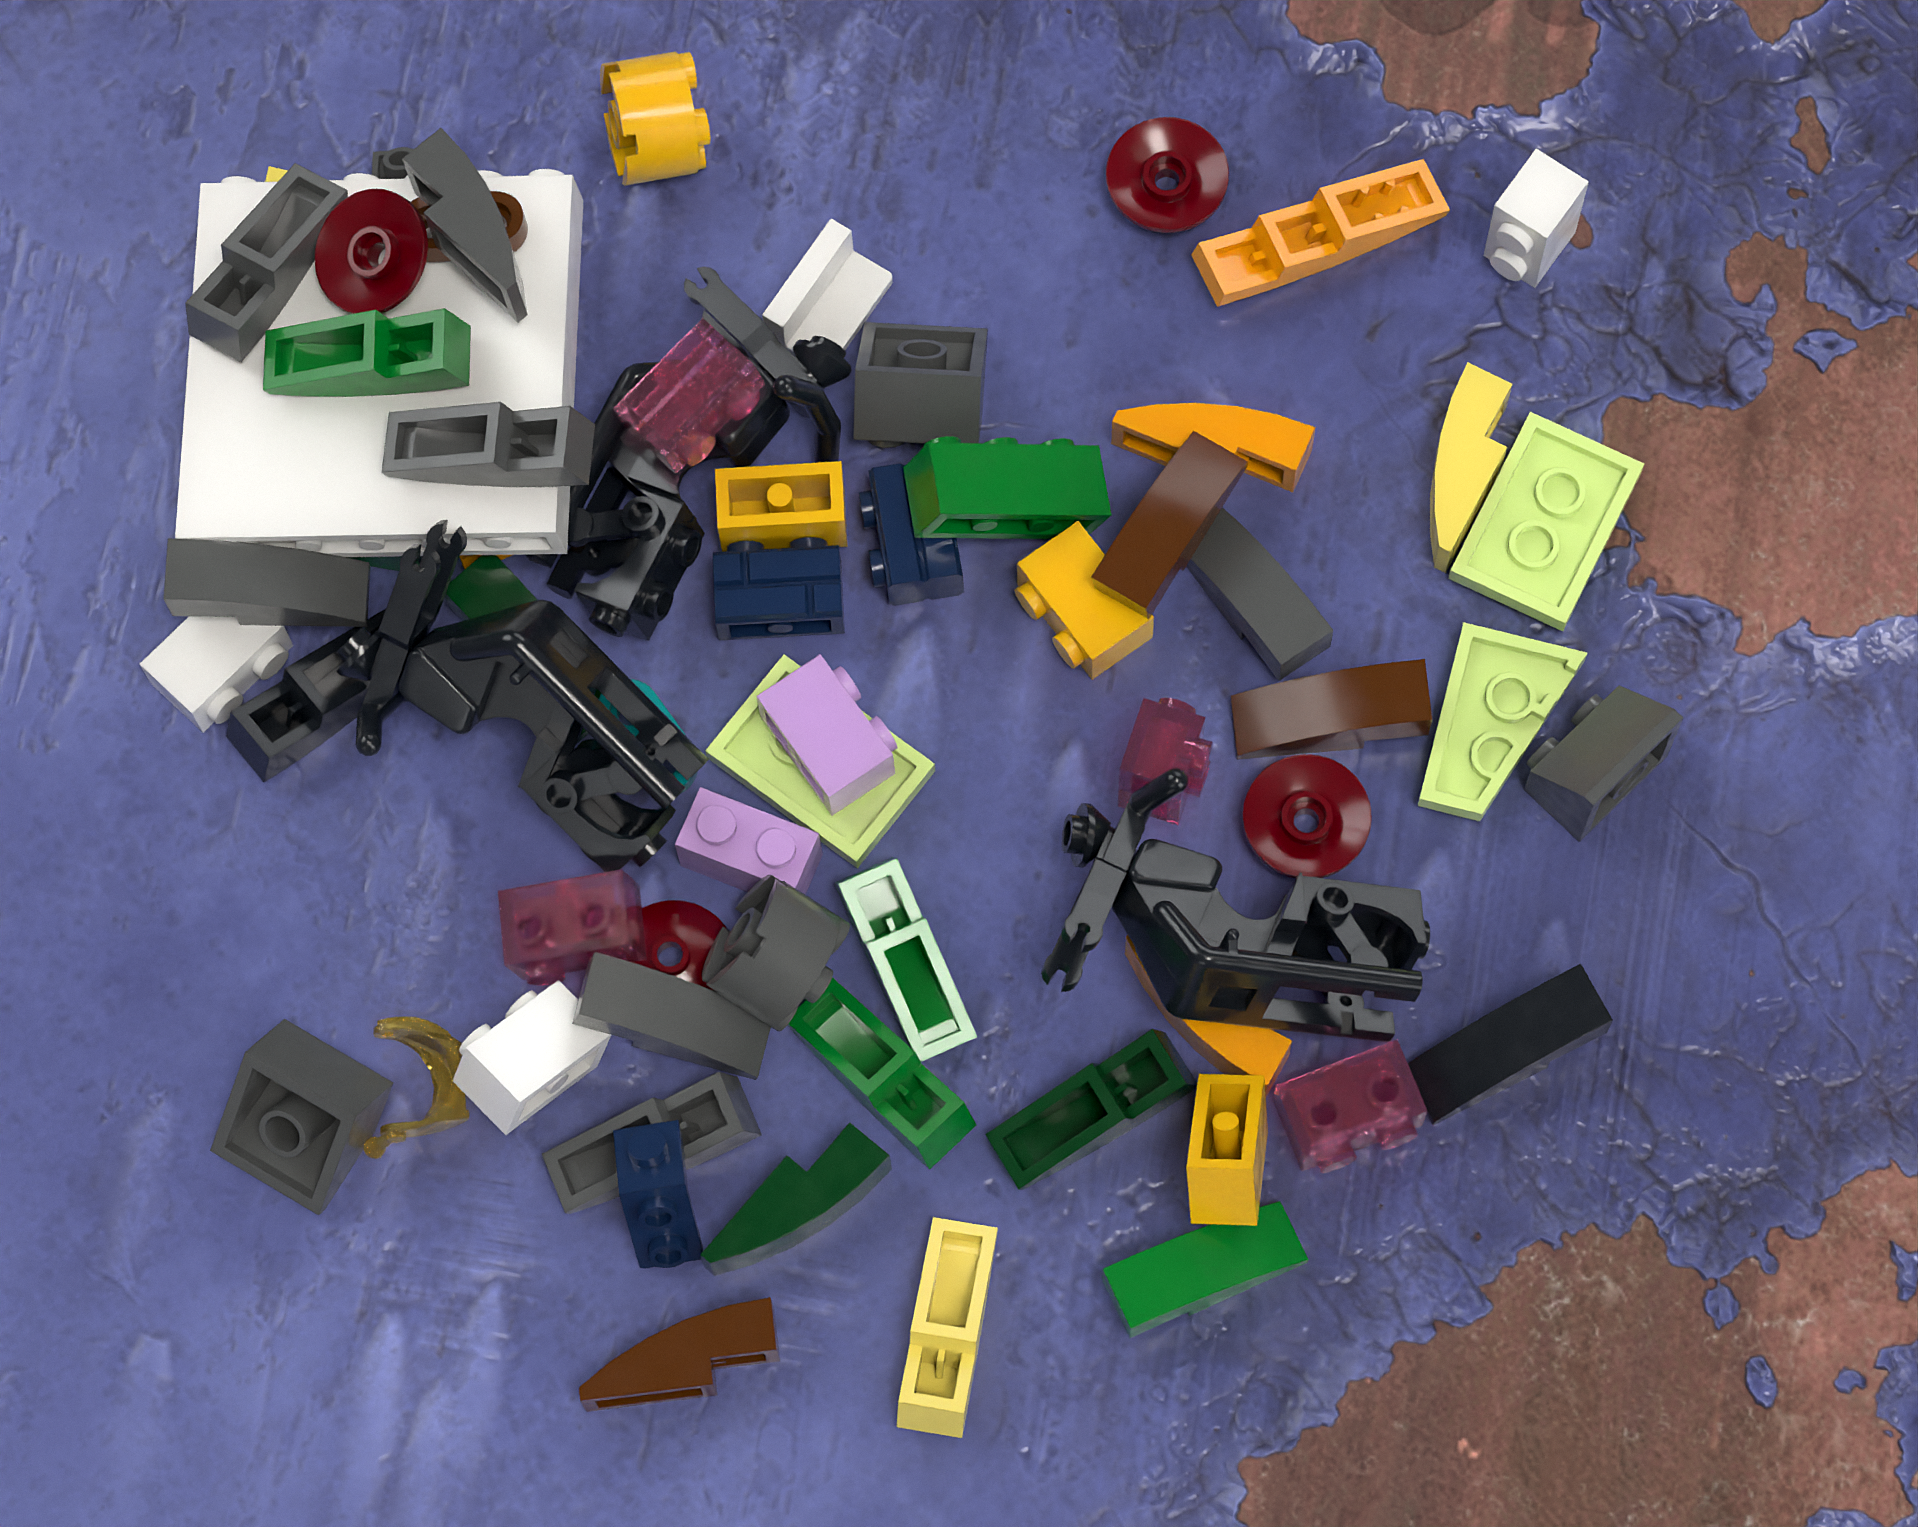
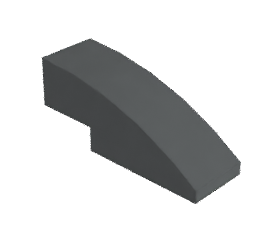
(466, 220)
(262, 263)
(490, 446)
(265, 584)
(1258, 597)
(670, 1016)
(711, 1119)

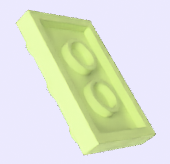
(1546, 521)
(760, 763)

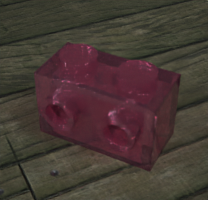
(1165, 738)
(563, 922)
(1350, 1108)

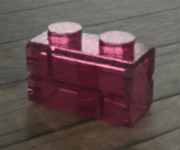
(691, 397)

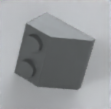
(919, 383)
(1601, 758)
(300, 1115)

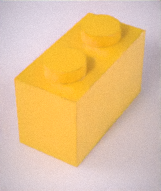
(781, 504)
(1087, 623)
(1227, 1149)

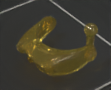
(442, 1058)

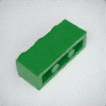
(1005, 488)

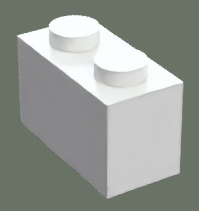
(1534, 219)
(213, 663)
(528, 1057)

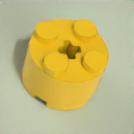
(653, 117)

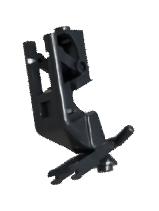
(658, 519)
(532, 669)
(1227, 966)

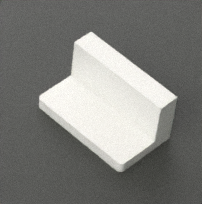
(827, 292)

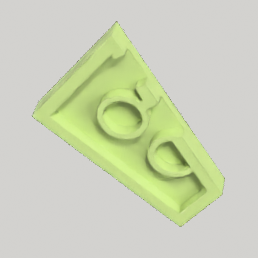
(1491, 714)

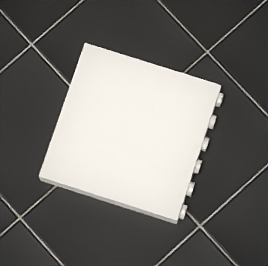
(312, 466)

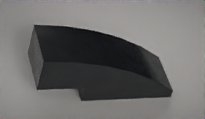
(299, 710)
(1510, 1044)

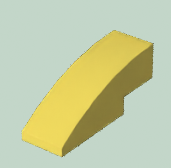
(1465, 460)
(946, 1327)

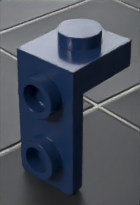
(656, 1194)

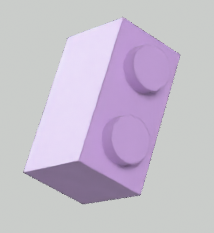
(828, 733)
(745, 844)

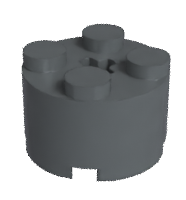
(775, 952)

